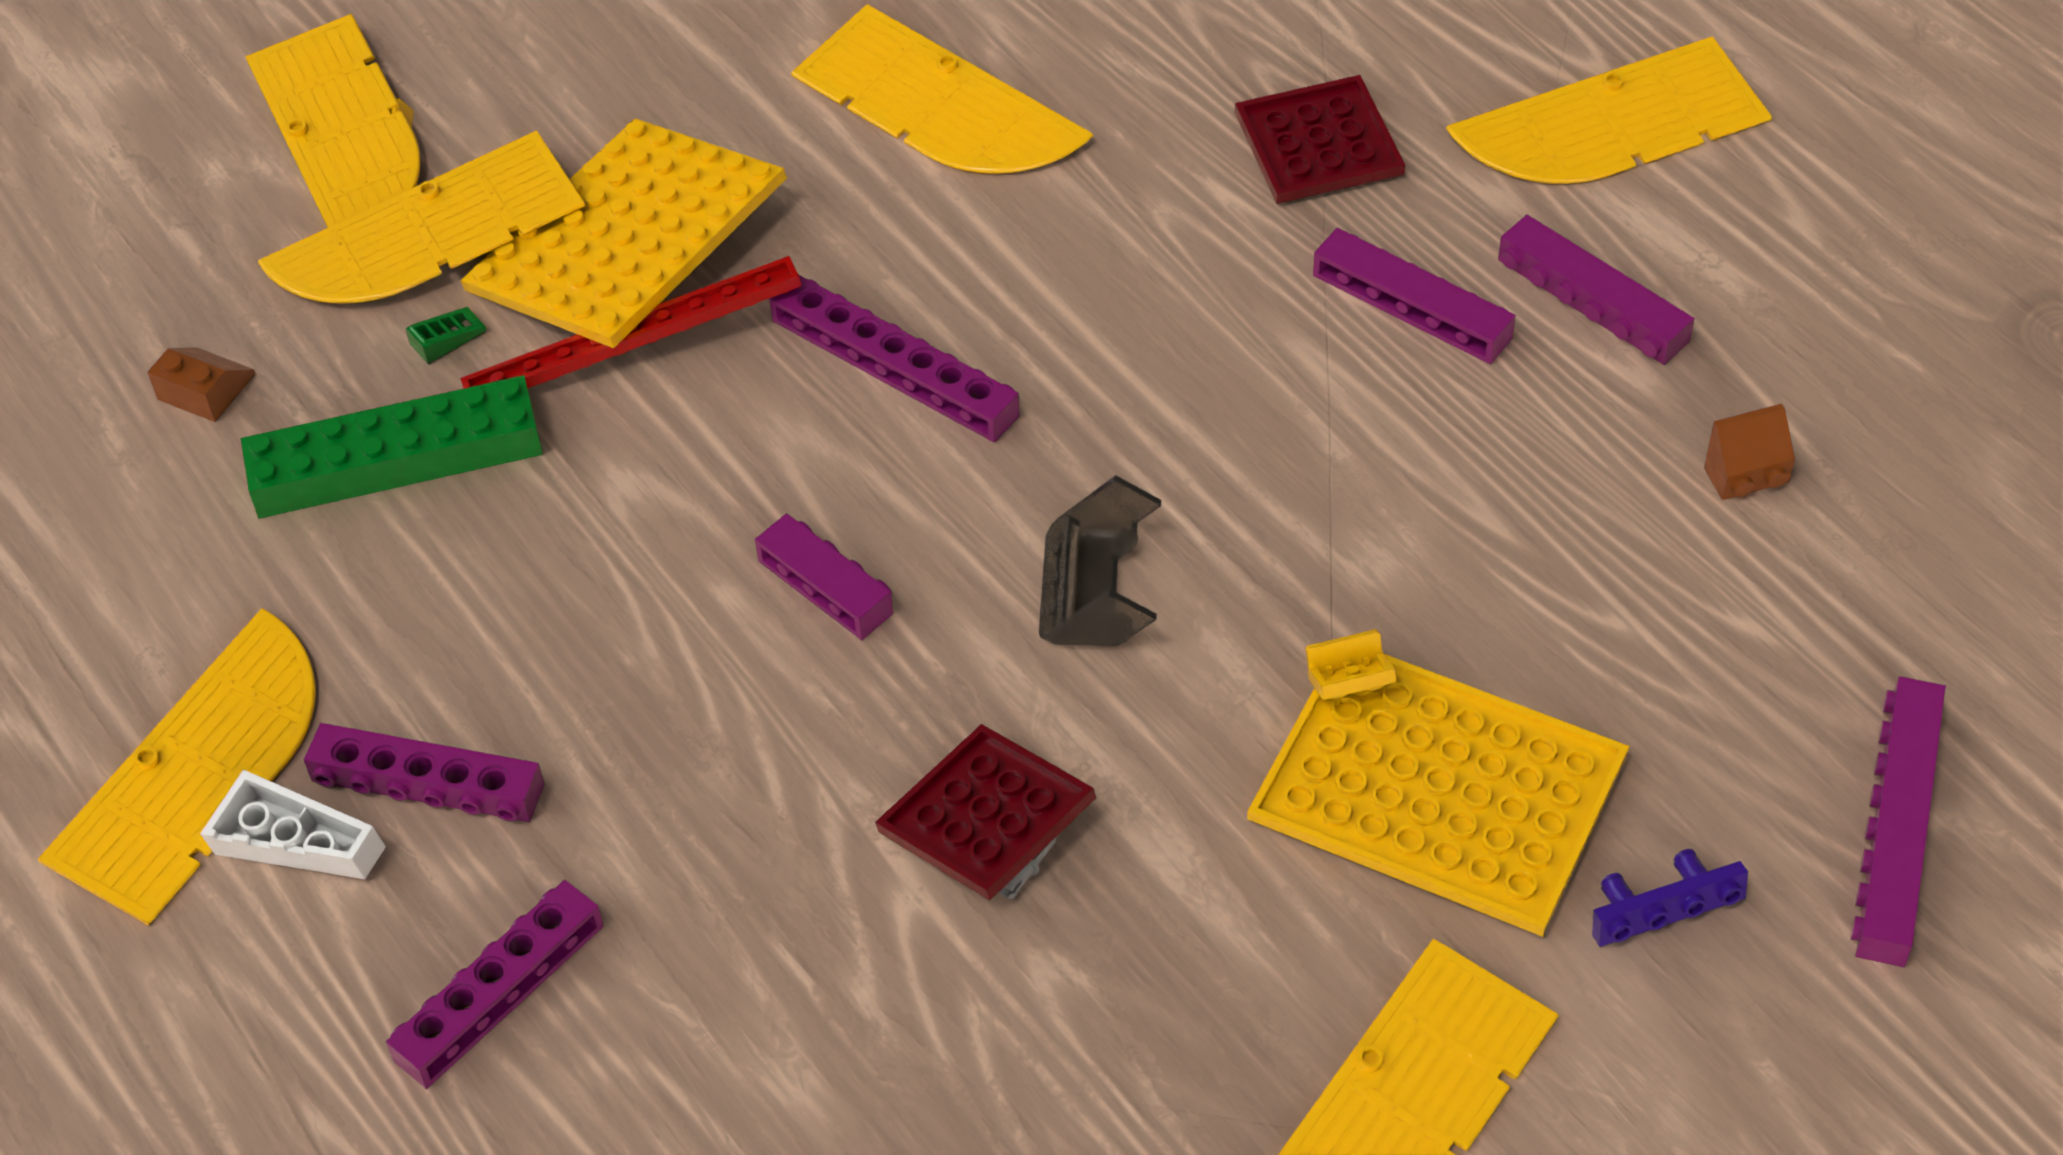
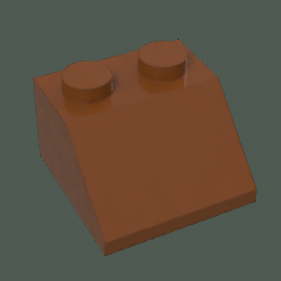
(198, 381)
(1750, 452)

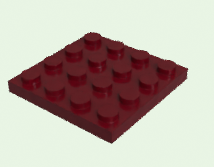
(1319, 139)
(985, 811)

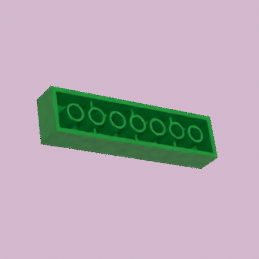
(390, 447)

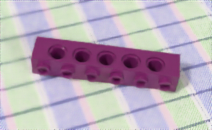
(408, 759)
(490, 1003)

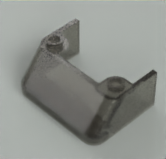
(1081, 568)

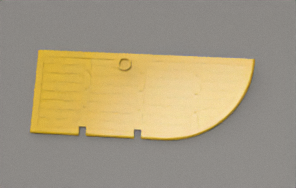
(936, 98)
(1616, 116)
(338, 118)
(429, 226)
(147, 819)
(1427, 1064)

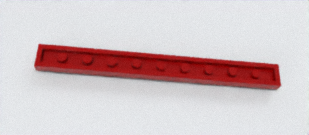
(664, 320)

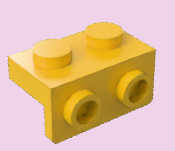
(1348, 665)

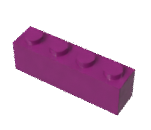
(824, 576)

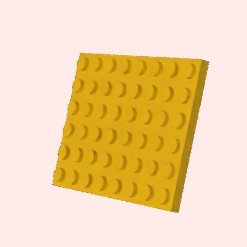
(647, 222)
(1444, 791)

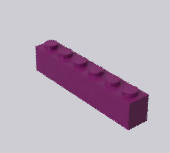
(1596, 289)
(1414, 295)

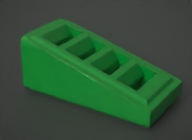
(431, 345)

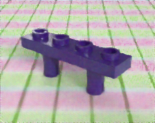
(1654, 909)

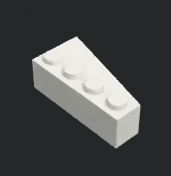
(290, 830)

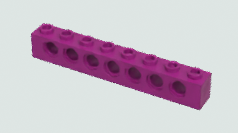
(897, 358)

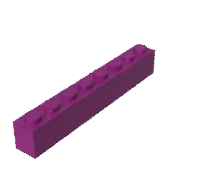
(1900, 822)

